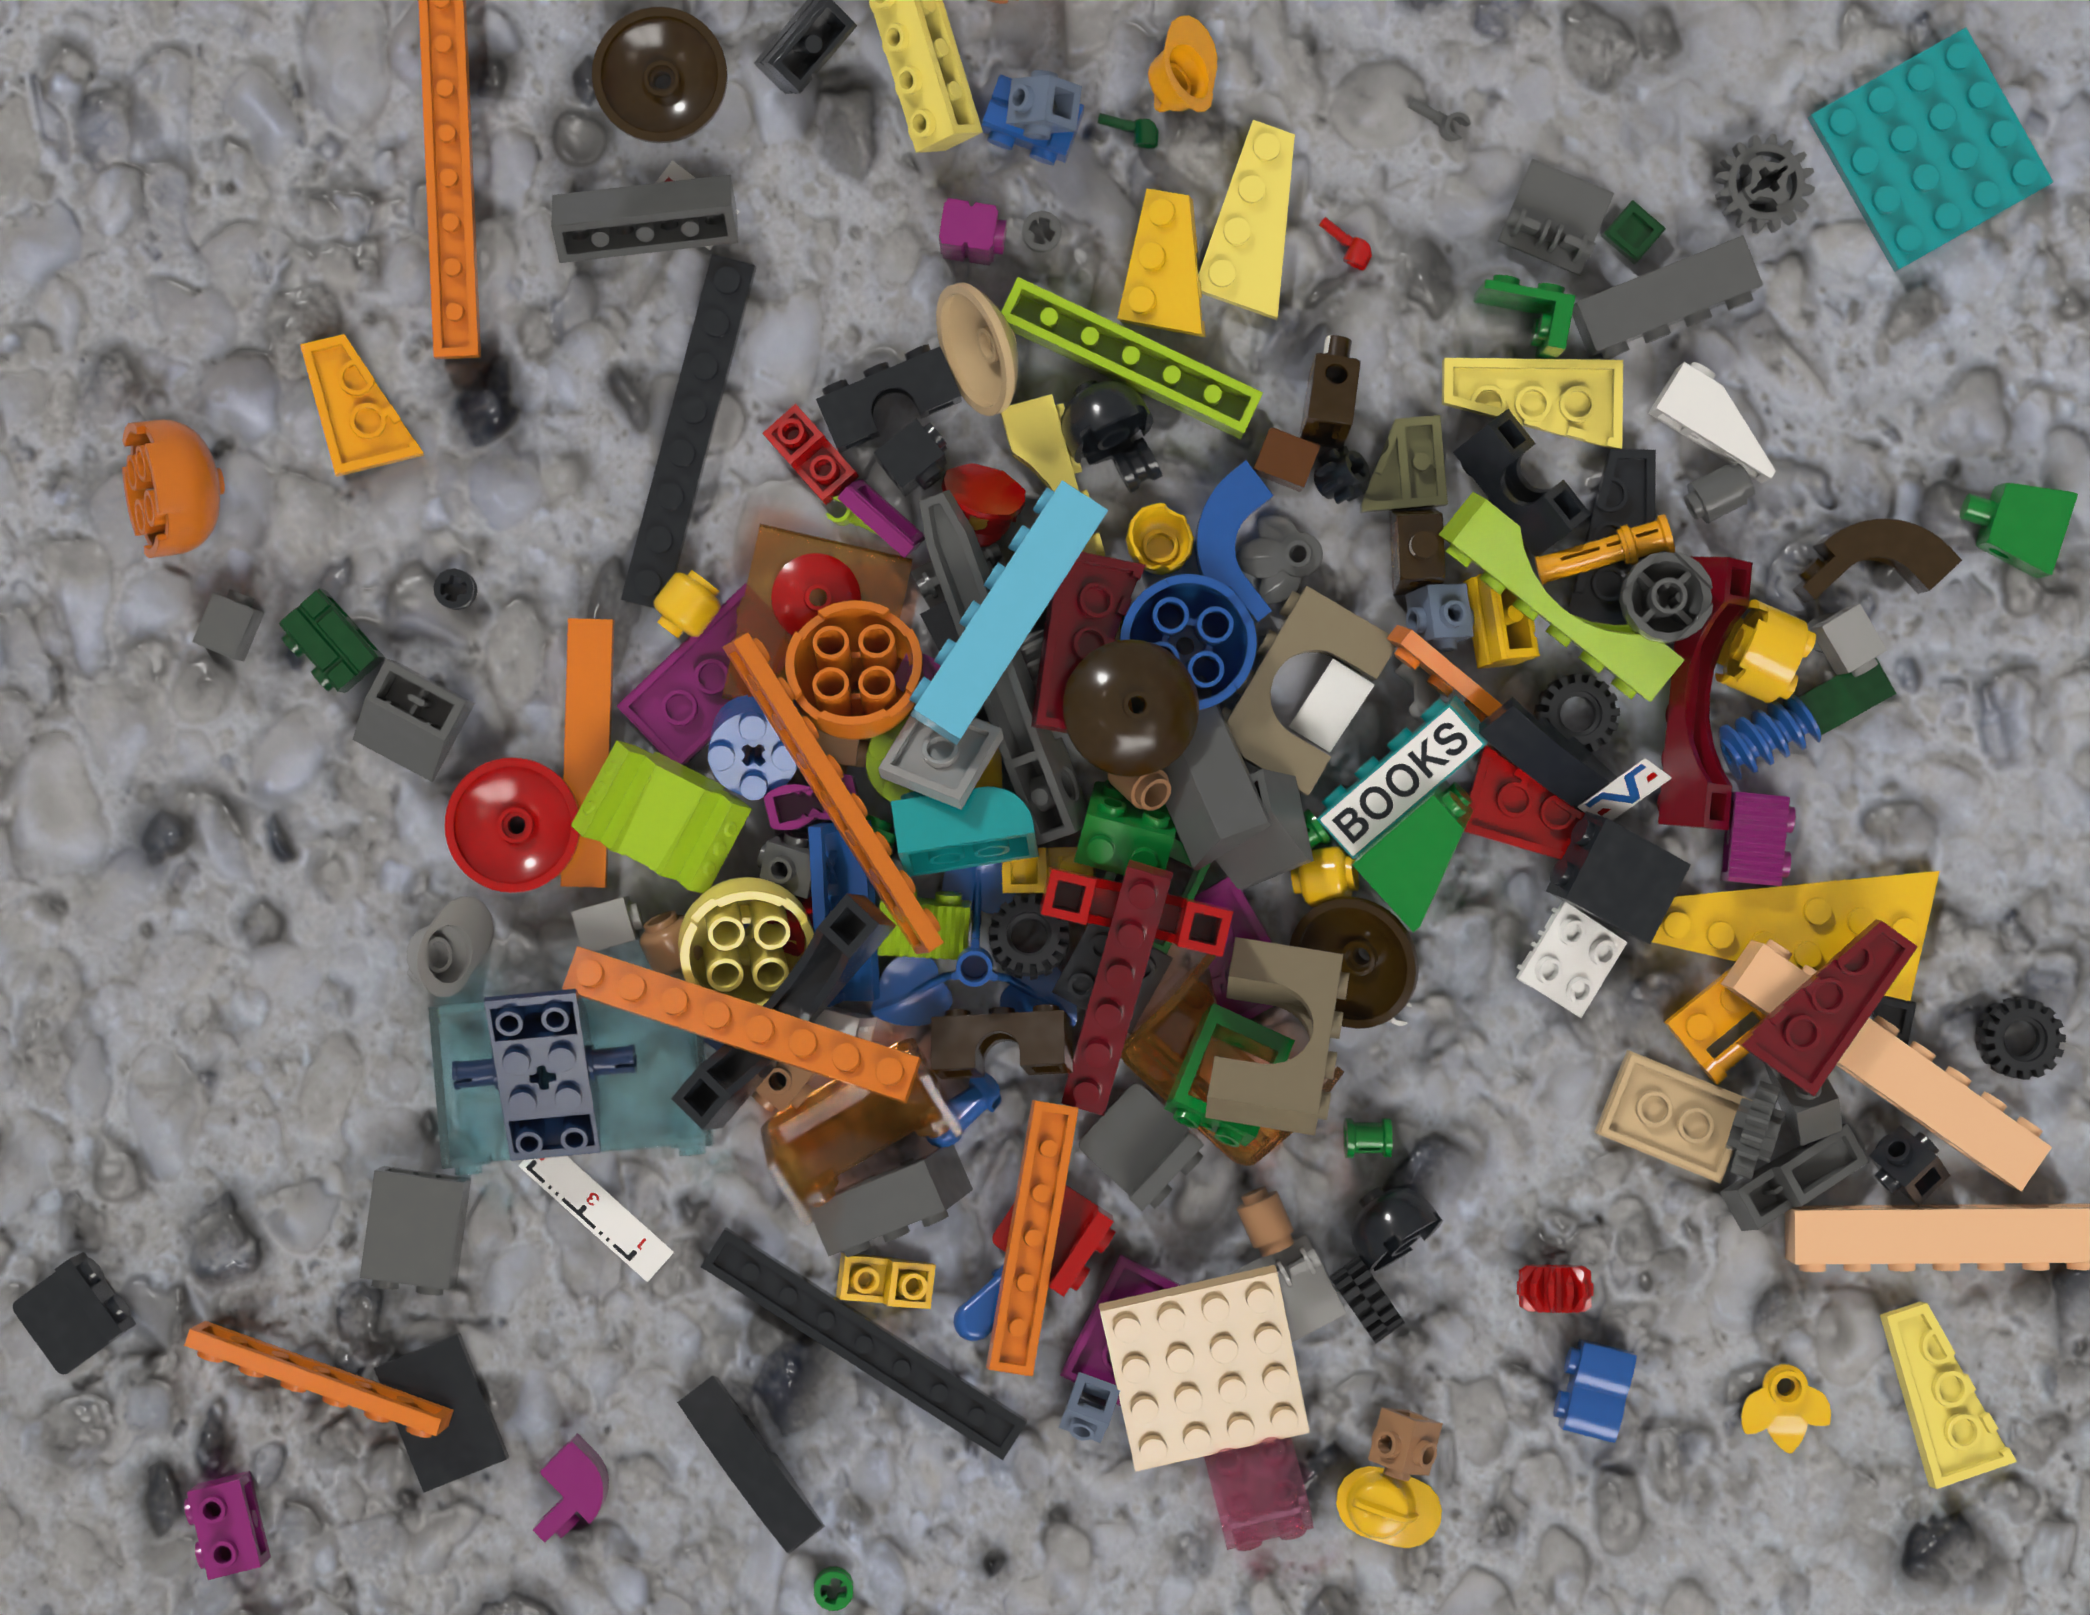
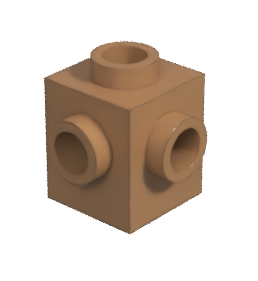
(773, 1095)
(1404, 1443)

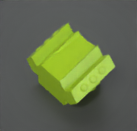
(662, 815)

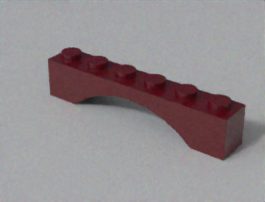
(1699, 787)

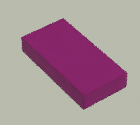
(882, 517)

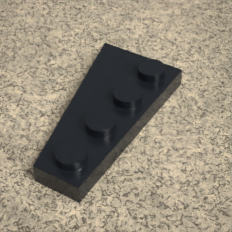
(1623, 498)

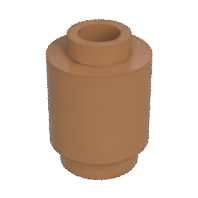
(1144, 791)
(1266, 1221)

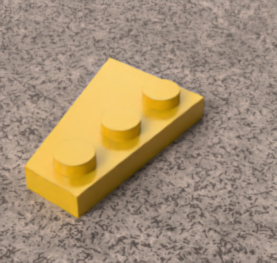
(1163, 271)

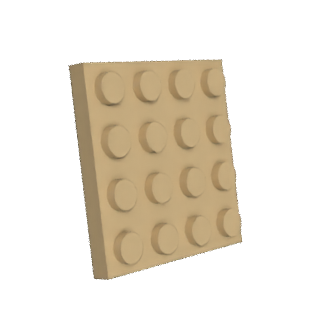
(1204, 1367)

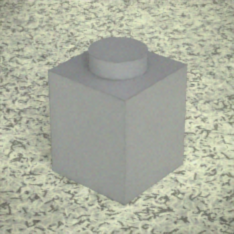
(1849, 641)
(608, 924)

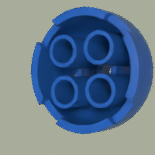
(1217, 626)

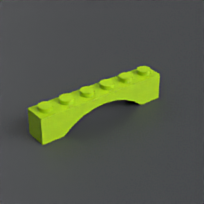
(1496, 546)

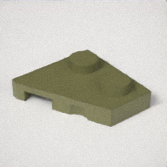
(1409, 468)

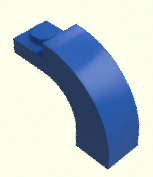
(1216, 533)

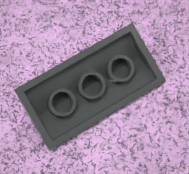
(1212, 791)

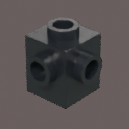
(1909, 1165)

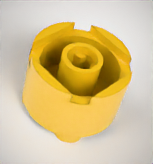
(1765, 653)

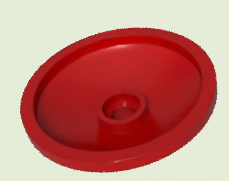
(481, 818)

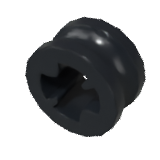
(447, 578)

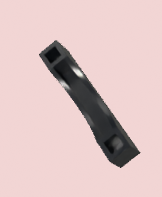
(827, 965)

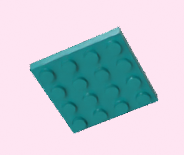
(1930, 149)

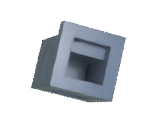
(1087, 1419)

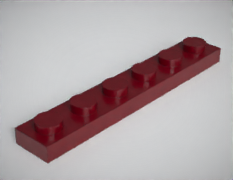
(1117, 987)

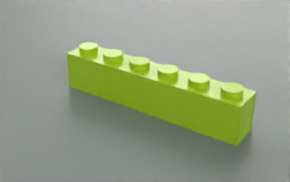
(1130, 358)

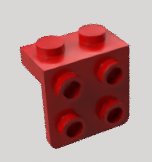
(1080, 1232)

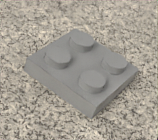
(938, 767)

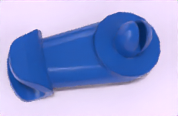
(969, 1105)
(976, 1316)

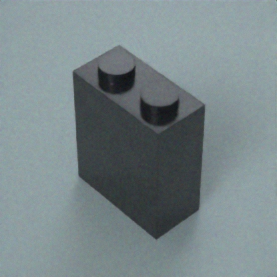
(1617, 877)

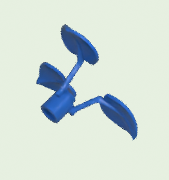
(916, 992)

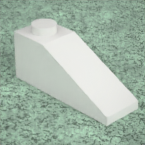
(1706, 414)

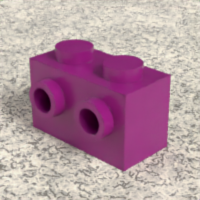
(227, 1525)

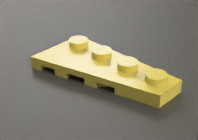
(1249, 236)
(1550, 395)

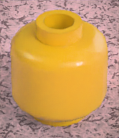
(687, 604)
(1326, 877)

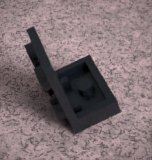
(73, 1313)

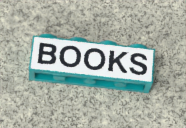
(1403, 776)

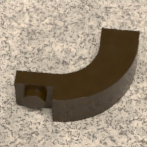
(1902, 545)

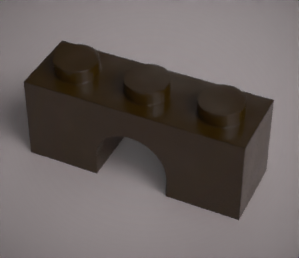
(964, 1039)

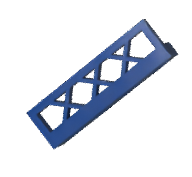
(832, 876)

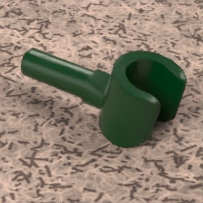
(1144, 129)

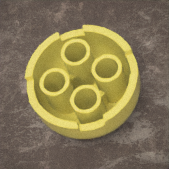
(737, 959)

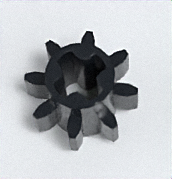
(1341, 474)

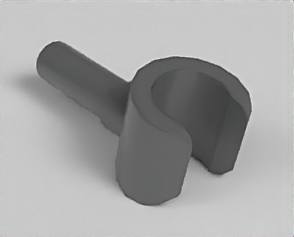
(1440, 119)

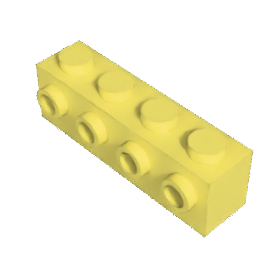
(927, 72)

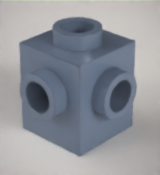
(1043, 104)
(1440, 615)

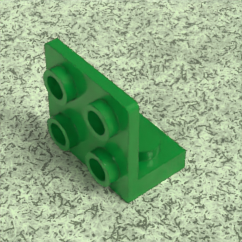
(1548, 300)

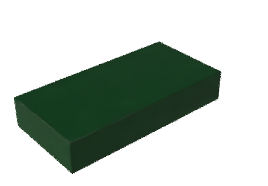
(1846, 697)

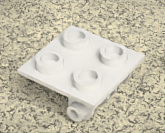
(1570, 958)

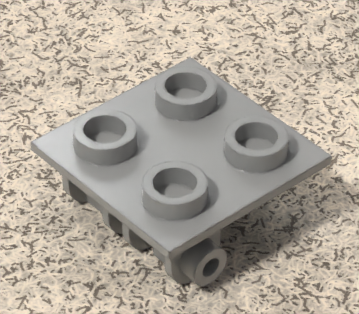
(1305, 1287)

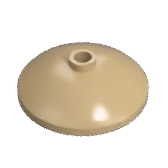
(977, 348)

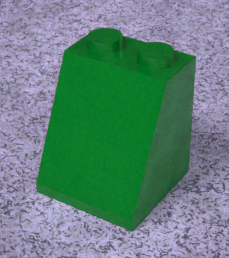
(1415, 852)

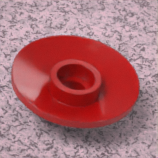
(801, 576)

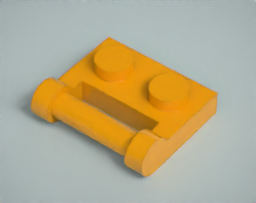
(1705, 1021)

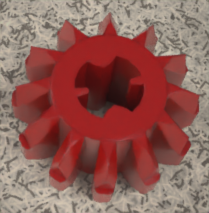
(1555, 1288)

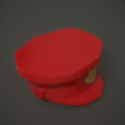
(986, 498)

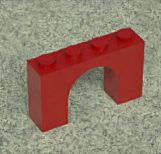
(1094, 900)

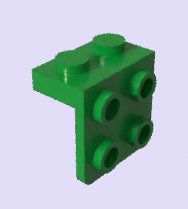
(1121, 832)

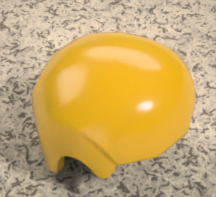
(1159, 539)

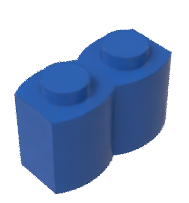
(1595, 1390)

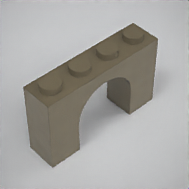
(1310, 626)
(1288, 1092)

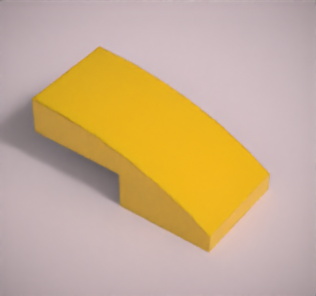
(1031, 873)

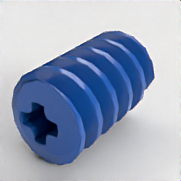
(1767, 733)

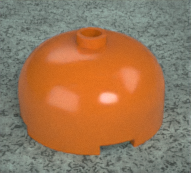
(184, 484)
(847, 650)

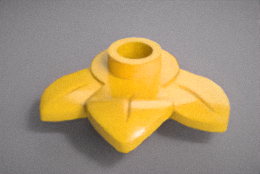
(1785, 1413)

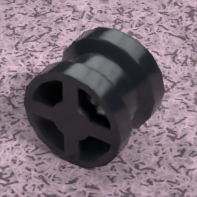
(1136, 464)

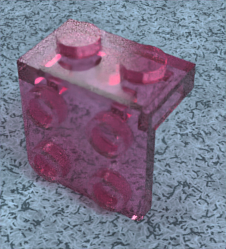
(1259, 1493)

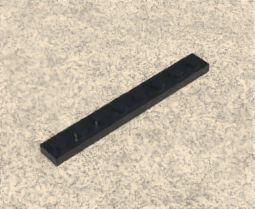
(689, 429)
(864, 1343)

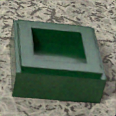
(1633, 232)

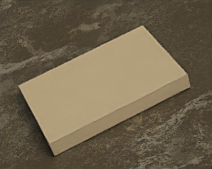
(1670, 1116)

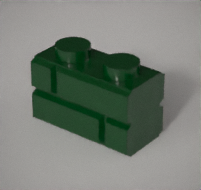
(330, 642)

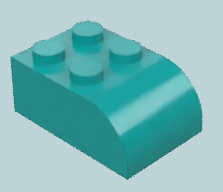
(942, 838)

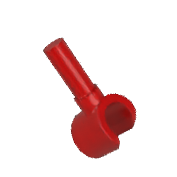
(1358, 250)

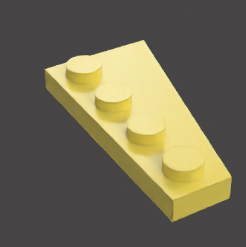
(1944, 1412)

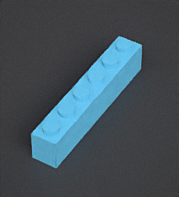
(1008, 612)

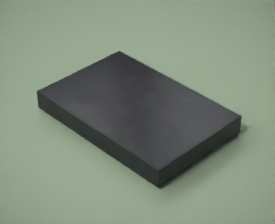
(446, 1377)

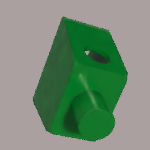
(2022, 525)

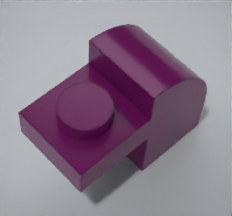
(581, 1480)

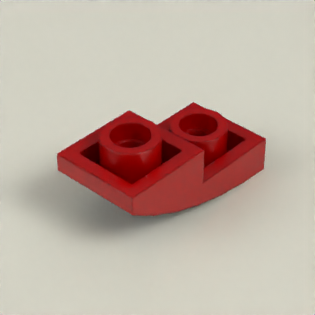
(810, 454)

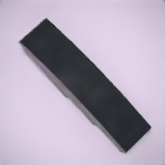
(1546, 754)
(751, 1464)

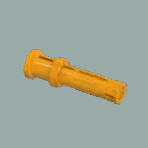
(1626, 546)

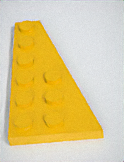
(1805, 919)

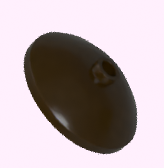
(654, 45)
(1099, 713)
(1375, 986)

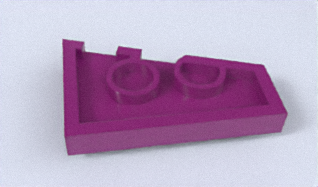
(1243, 925)

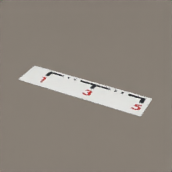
(599, 1213)

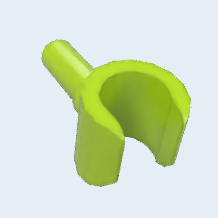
(848, 518)

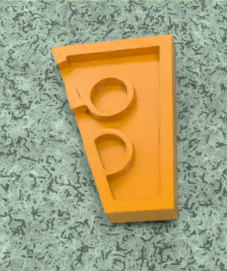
(353, 411)

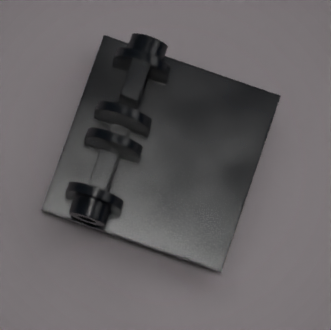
(1081, 971)

